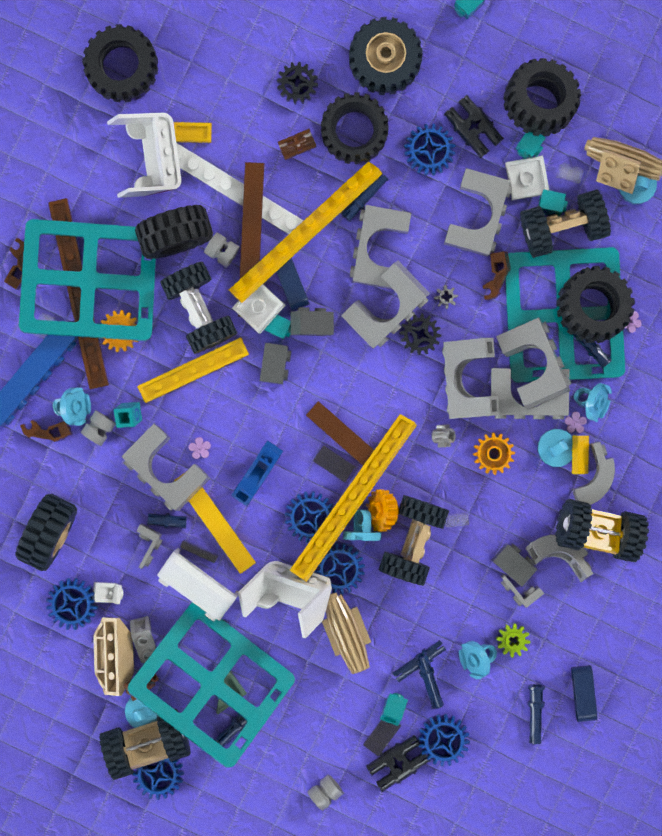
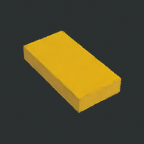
(193, 132)
(580, 454)

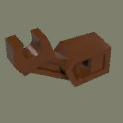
(18, 254)
(496, 284)
(37, 431)

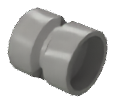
(215, 247)
(98, 428)
(323, 794)

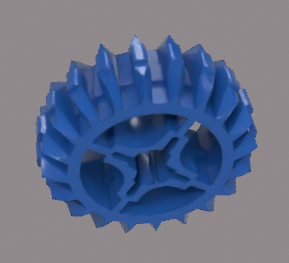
(421, 152)
(302, 501)
(332, 553)
(87, 596)
(452, 754)
(153, 789)

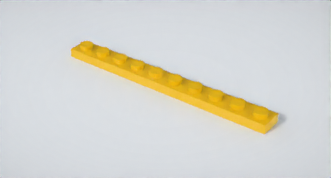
(305, 232)
(353, 497)

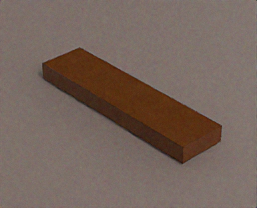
(340, 433)

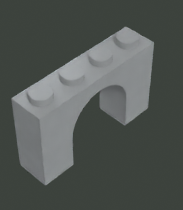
(494, 191)
(375, 220)
(410, 294)
(457, 356)
(553, 381)
(501, 387)
(140, 459)

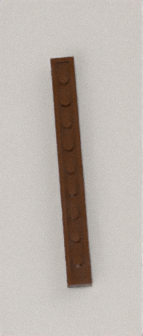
(72, 261)

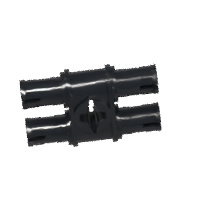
(472, 136)
(387, 760)

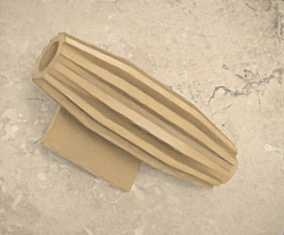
(622, 163)
(347, 633)

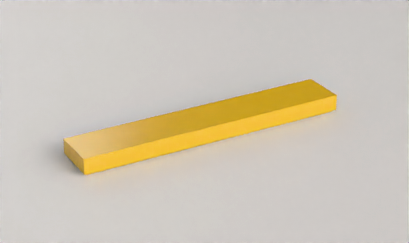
(193, 370)
(221, 530)

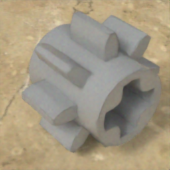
(449, 293)
(443, 435)

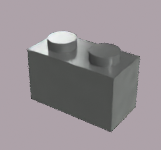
(312, 322)
(274, 363)
(513, 564)

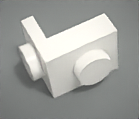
(107, 592)

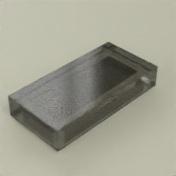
(334, 463)
(199, 551)
(380, 737)

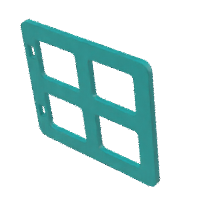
(87, 280)
(516, 316)
(211, 684)

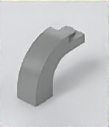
(602, 479)
(547, 547)

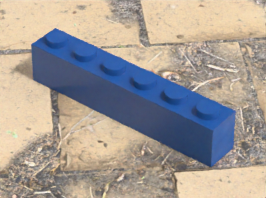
(32, 373)

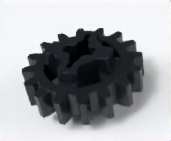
(290, 82)
(430, 339)

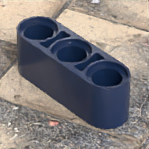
(292, 286)
(584, 693)

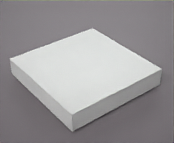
(527, 177)
(259, 308)

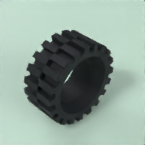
(358, 104)

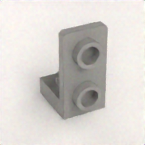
(147, 533)
(531, 593)
(142, 637)

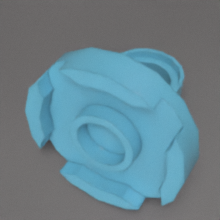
(643, 191)
(597, 401)
(73, 406)
(555, 447)
(362, 529)
(476, 659)
(138, 714)

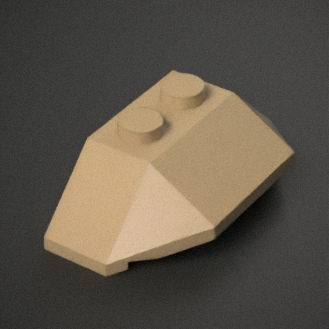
(113, 655)

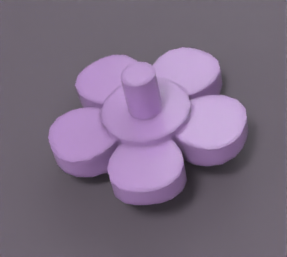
(633, 323)
(575, 423)
(199, 448)

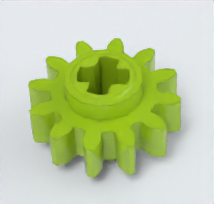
(513, 647)

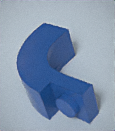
(257, 473)

